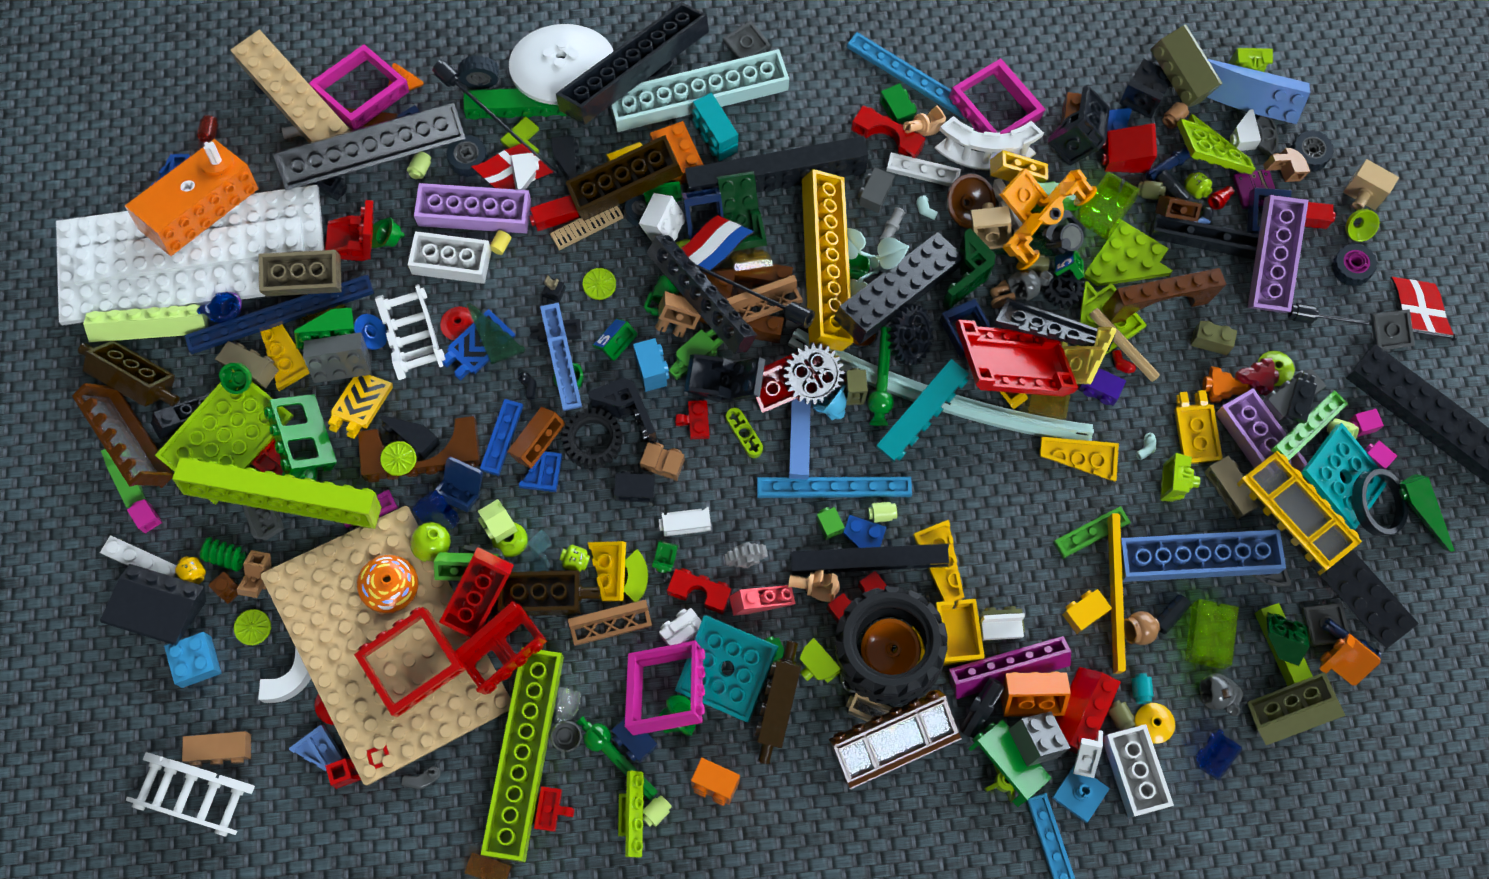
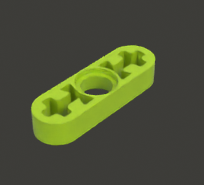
(742, 440)

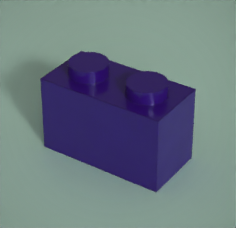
(1104, 387)

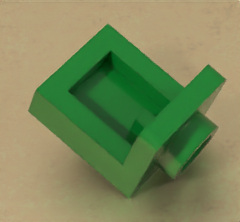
(665, 556)

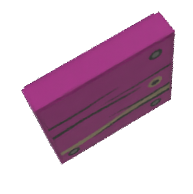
(1246, 182)

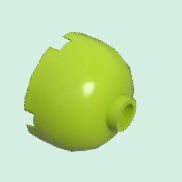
(429, 541)

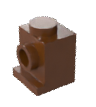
(225, 587)

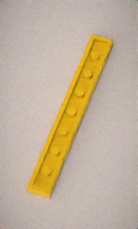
(1116, 594)

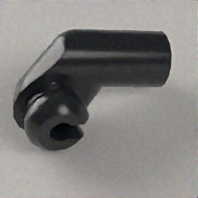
(530, 384)

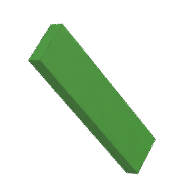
(1088, 533)

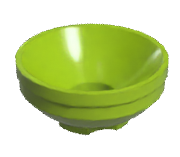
(1367, 227)
(514, 547)

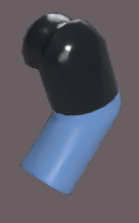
(1207, 214)

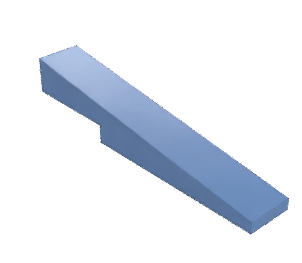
(561, 357)
(799, 440)

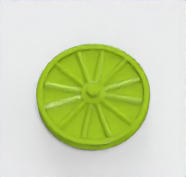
(599, 283)
(398, 458)
(252, 627)

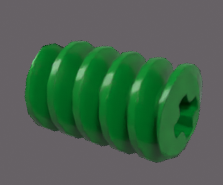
(221, 555)

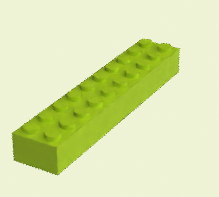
(277, 492)
(522, 757)

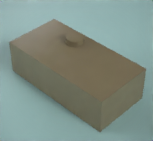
(300, 273)

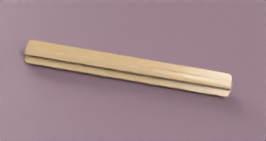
(1121, 341)

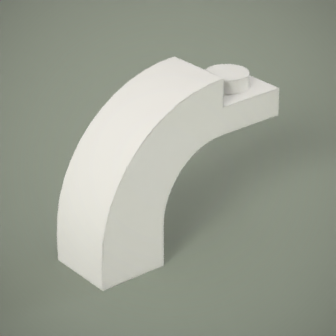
(286, 686)

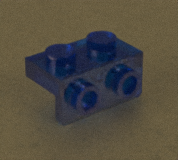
(1217, 755)

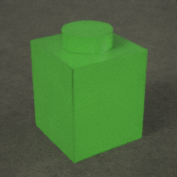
(829, 522)

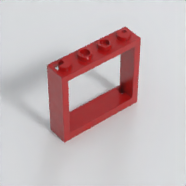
(428, 687)

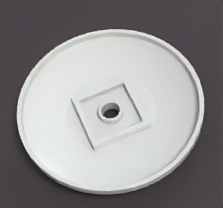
(536, 64)

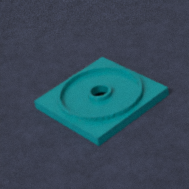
(1342, 454)
(751, 661)

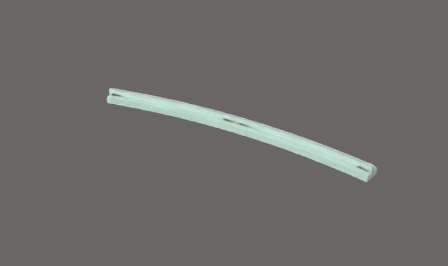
(963, 406)

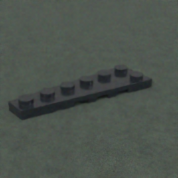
(1041, 323)

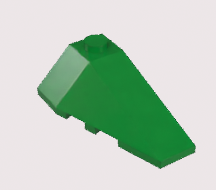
(1421, 498)

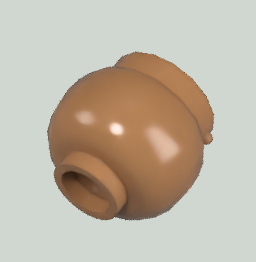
(1141, 628)

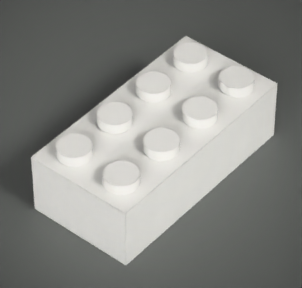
(449, 257)
(1137, 771)

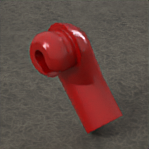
(1122, 364)

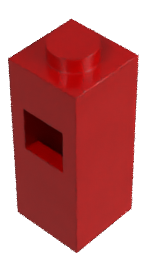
(553, 213)
(1319, 215)

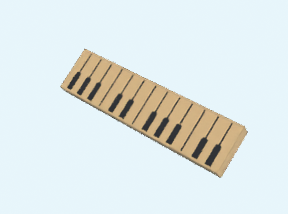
(580, 229)

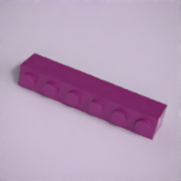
(1035, 658)

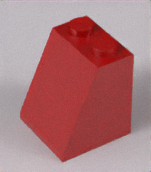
(1130, 149)

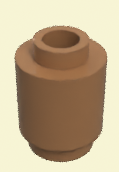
(1173, 115)

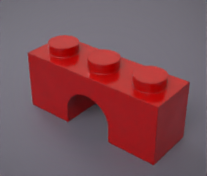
(684, 583)
(838, 605)
(344, 772)

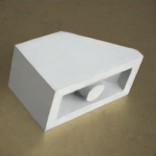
(1246, 134)
(523, 169)

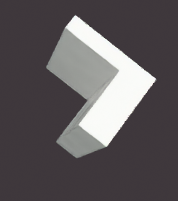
(1002, 626)
(1088, 756)

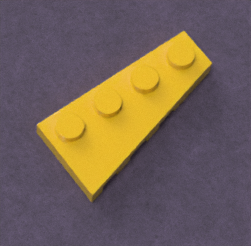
(285, 356)
(1084, 455)
(945, 578)

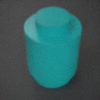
(1142, 688)

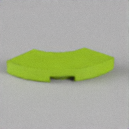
(637, 576)

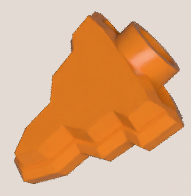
(1222, 385)

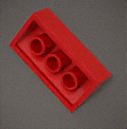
(773, 389)
(1087, 706)

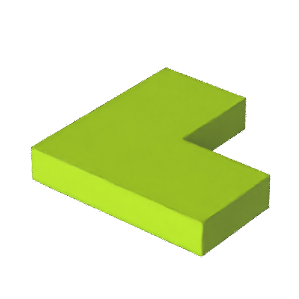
(525, 130)

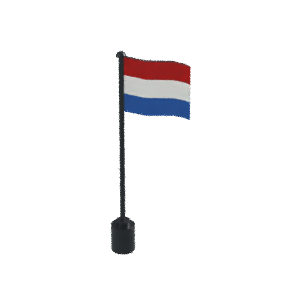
(715, 244)

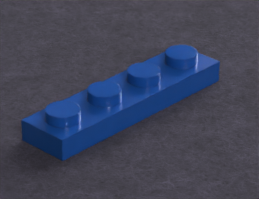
(501, 437)

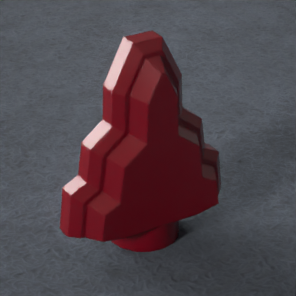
(1259, 376)

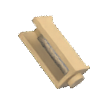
(865, 709)

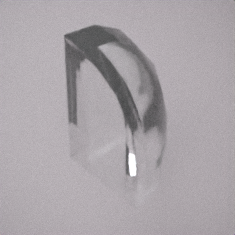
(567, 704)

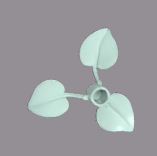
(889, 250)

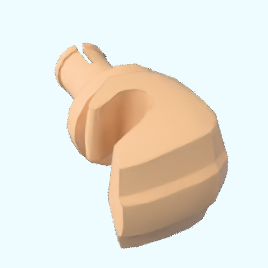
(926, 124)
(818, 585)

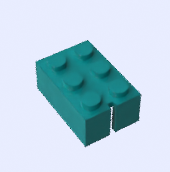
(715, 127)

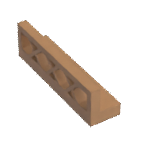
(774, 290)
(604, 616)

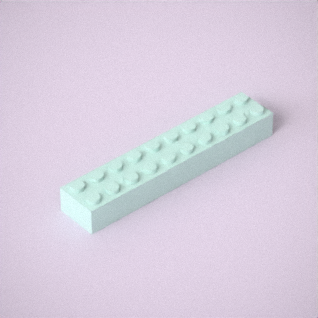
(674, 94)

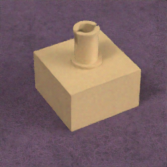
(1370, 185)
(992, 225)

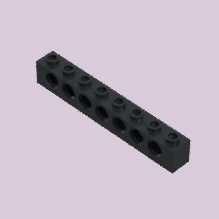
(701, 294)

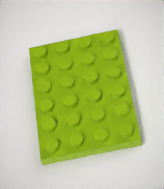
(224, 430)

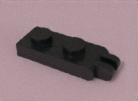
(571, 327)
(1302, 398)

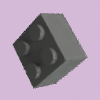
(1039, 738)

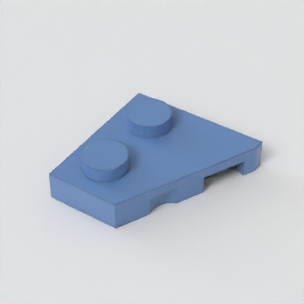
(318, 748)

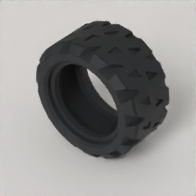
(899, 604)

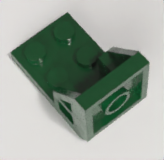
(741, 206)
(978, 259)

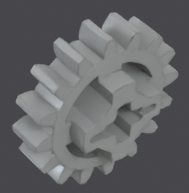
(746, 555)

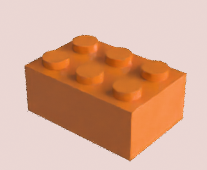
(682, 146)
(1035, 693)
(715, 782)

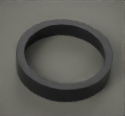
(1360, 504)

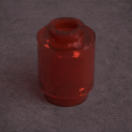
(207, 128)

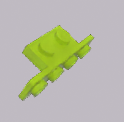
(631, 814)

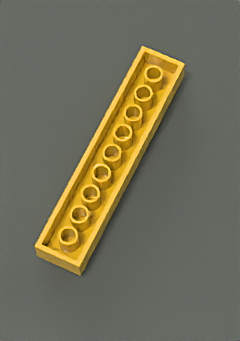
(826, 256)

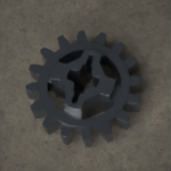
(1064, 291)

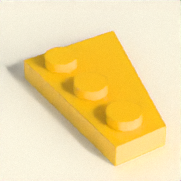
(610, 568)

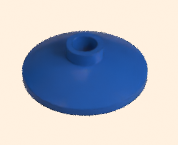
(374, 327)

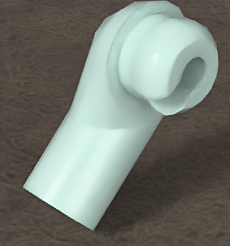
(923, 208)
(1148, 447)

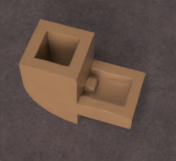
(1290, 162)
(254, 566)

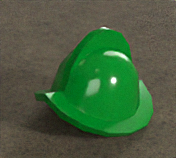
(678, 704)

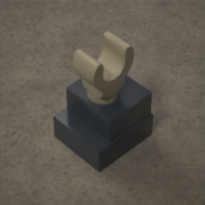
(553, 289)

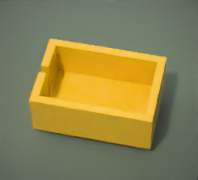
(963, 631)

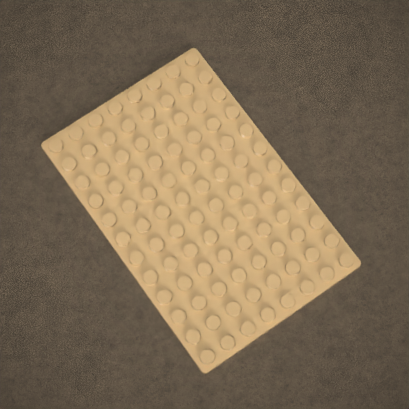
(329, 624)

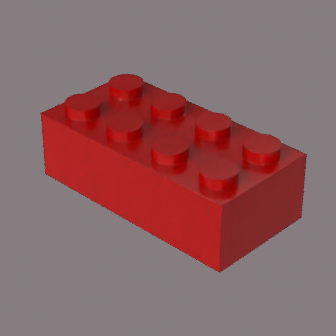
(476, 593)

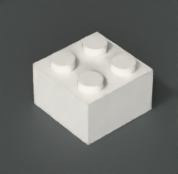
(662, 217)

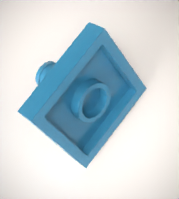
(1080, 794)

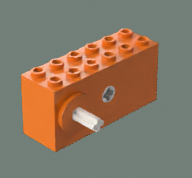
(192, 197)

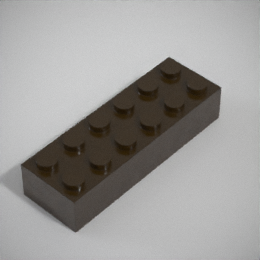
(624, 178)

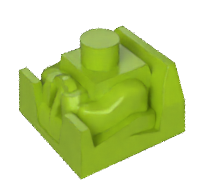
(1252, 58)
(1177, 478)
(818, 663)

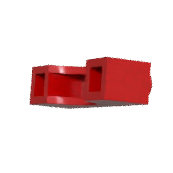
(870, 122)

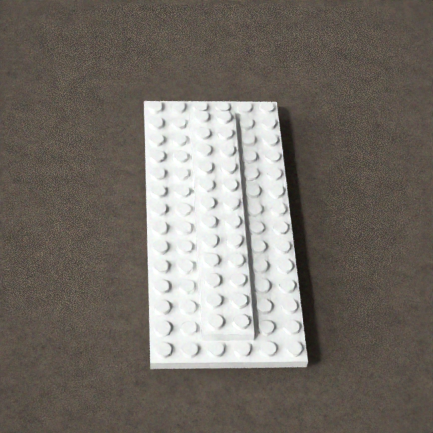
(116, 267)

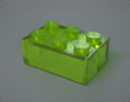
(1108, 205)
(1212, 634)

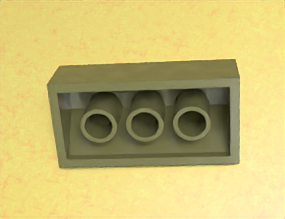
(1186, 66)
(1295, 708)

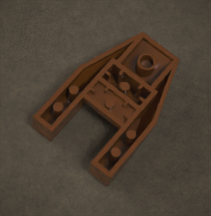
(768, 327)

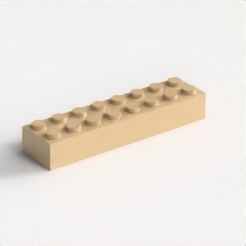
(287, 88)

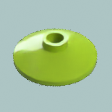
(1286, 365)

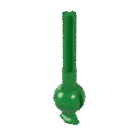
(880, 401)
(598, 738)

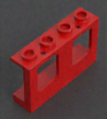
(493, 638)

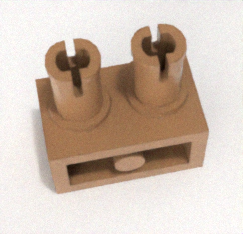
(678, 311)

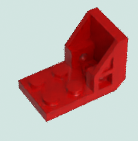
(352, 234)

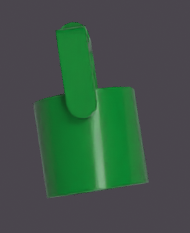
(662, 285)

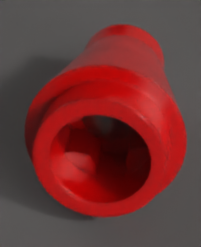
(1218, 199)

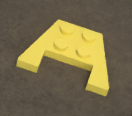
(1087, 359)

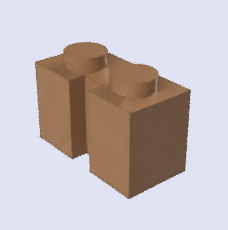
(662, 461)

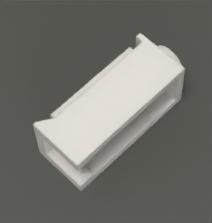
(685, 522)

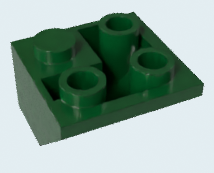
(1287, 638)

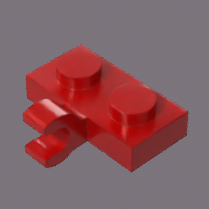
(696, 420)
(550, 808)

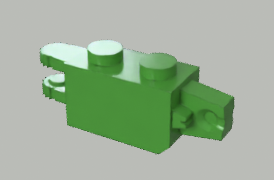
(699, 344)

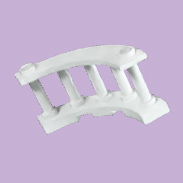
(1016, 142)
(400, 358)
(192, 775)

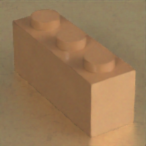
(216, 748)

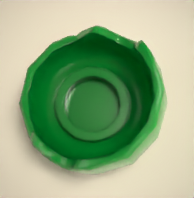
(859, 267)

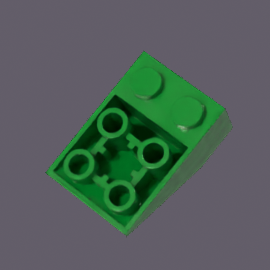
(330, 324)

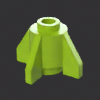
(1001, 785)

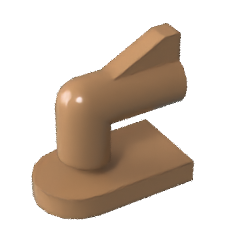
(999, 301)

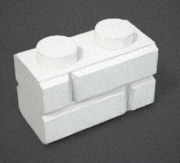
(682, 629)

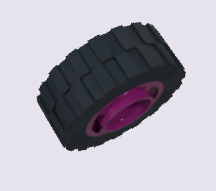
(1351, 274)

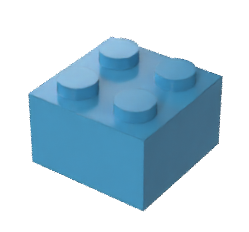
(651, 364)
(192, 660)

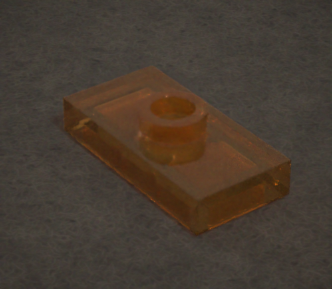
(487, 868)

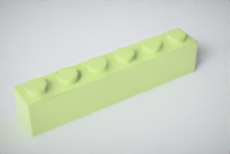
(143, 323)

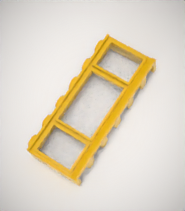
(1300, 511)

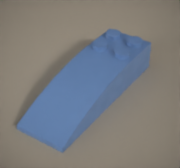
(1263, 92)

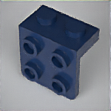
(460, 484)

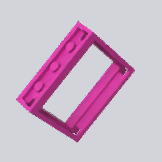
(1014, 87)
(374, 105)
(655, 656)

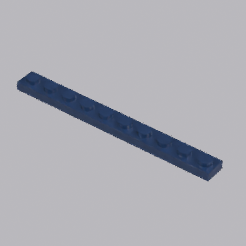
(277, 315)

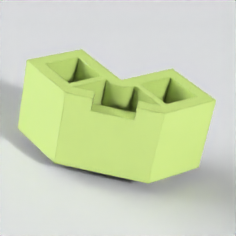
(497, 521)

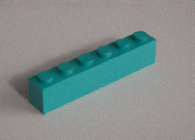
(922, 411)

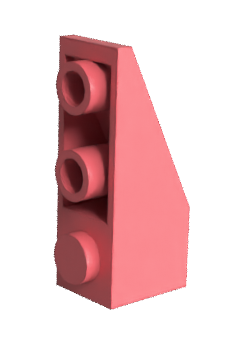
(761, 599)

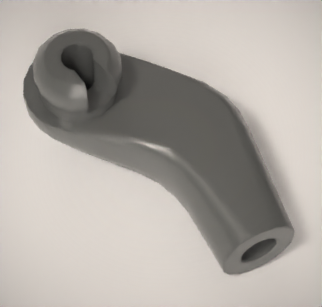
(423, 780)

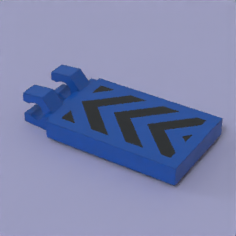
(470, 350)

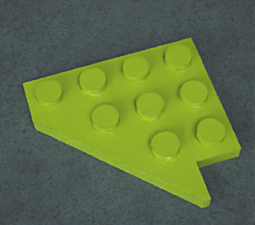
(1127, 258)
(1093, 300)

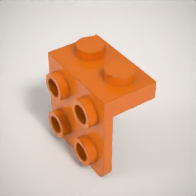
(1350, 660)

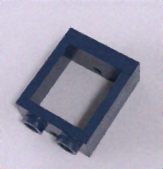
(1254, 196)
(698, 198)
(960, 312)

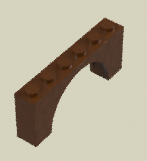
(1198, 287)
(462, 446)

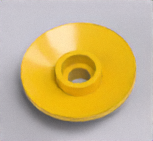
(1152, 711)

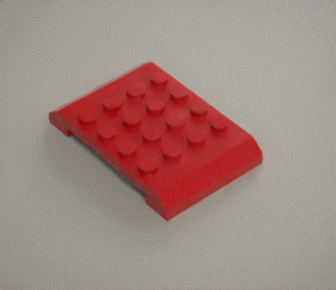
(1015, 361)

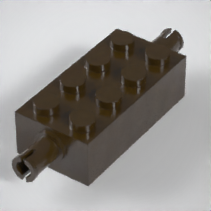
(129, 373)
(546, 592)
(779, 703)

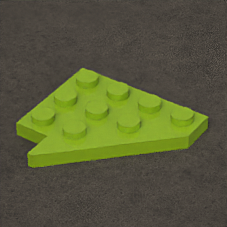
(1211, 147)

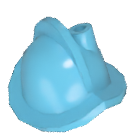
(835, 407)

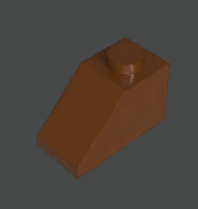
(1178, 208)

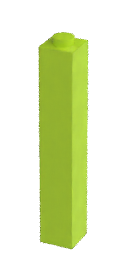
(1290, 672)

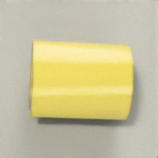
(500, 242)

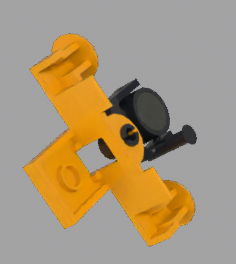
(1024, 194)

